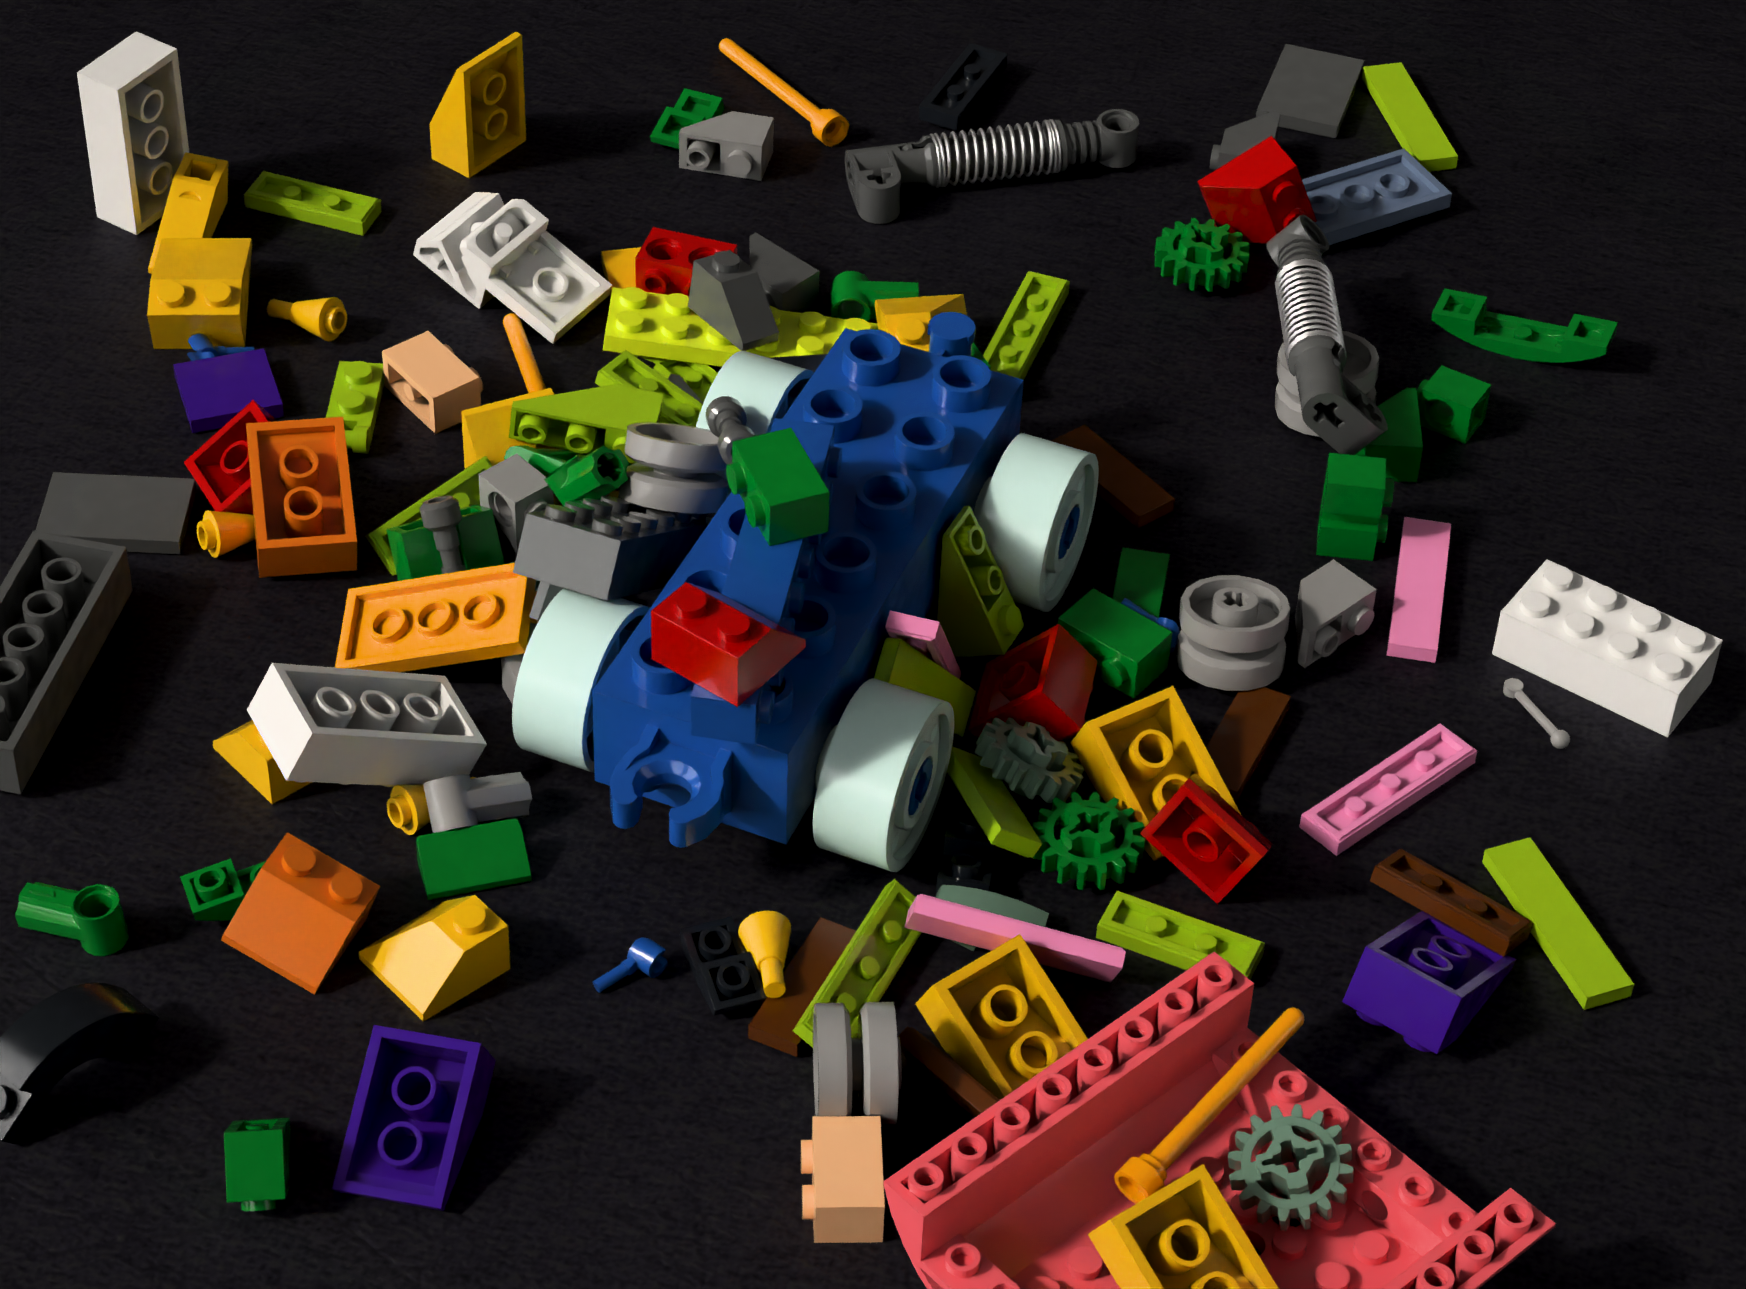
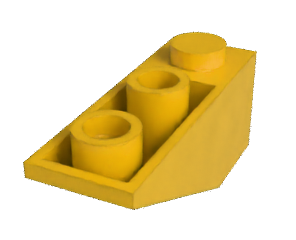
(194, 200)

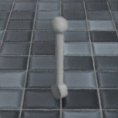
(1514, 689)

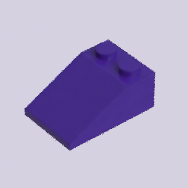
(1425, 981)
(413, 1117)

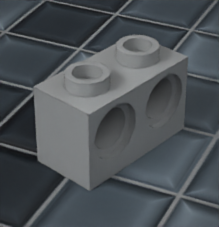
(511, 492)

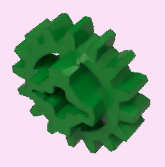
(1201, 254)
(1089, 840)

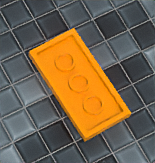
(436, 620)

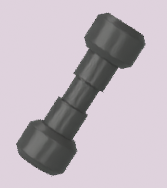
(728, 422)
(441, 517)

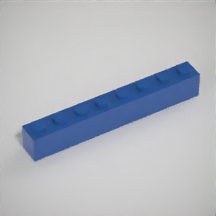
(771, 585)

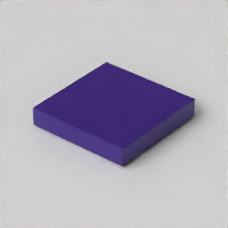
(223, 385)

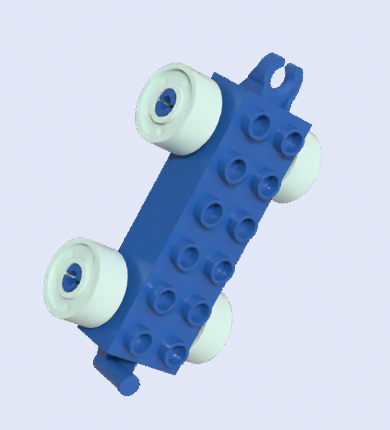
(916, 448)

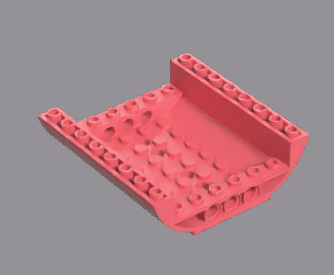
(1036, 1171)

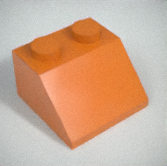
(301, 913)

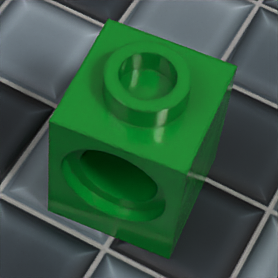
(1452, 403)

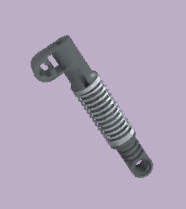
(936, 160)
(1316, 341)

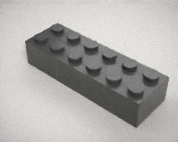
(606, 546)
(52, 626)

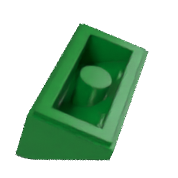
(472, 858)

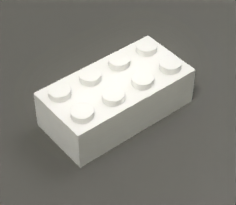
(133, 129)
(1606, 647)
(363, 726)

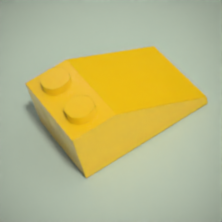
(482, 110)
(200, 290)
(1146, 756)
(1001, 1018)
(1181, 1241)

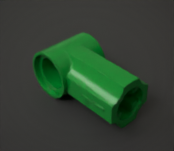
(855, 295)
(589, 476)
(86, 915)

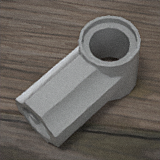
(467, 802)

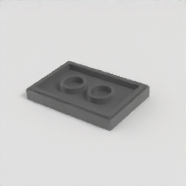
(1311, 90)
(120, 510)

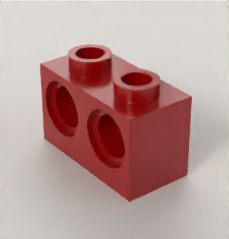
(668, 257)

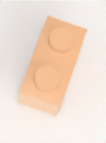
(431, 381)
(846, 1179)

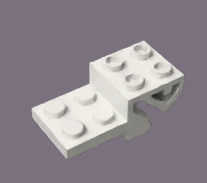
(509, 255)

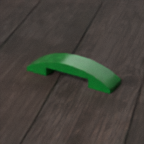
(1521, 338)

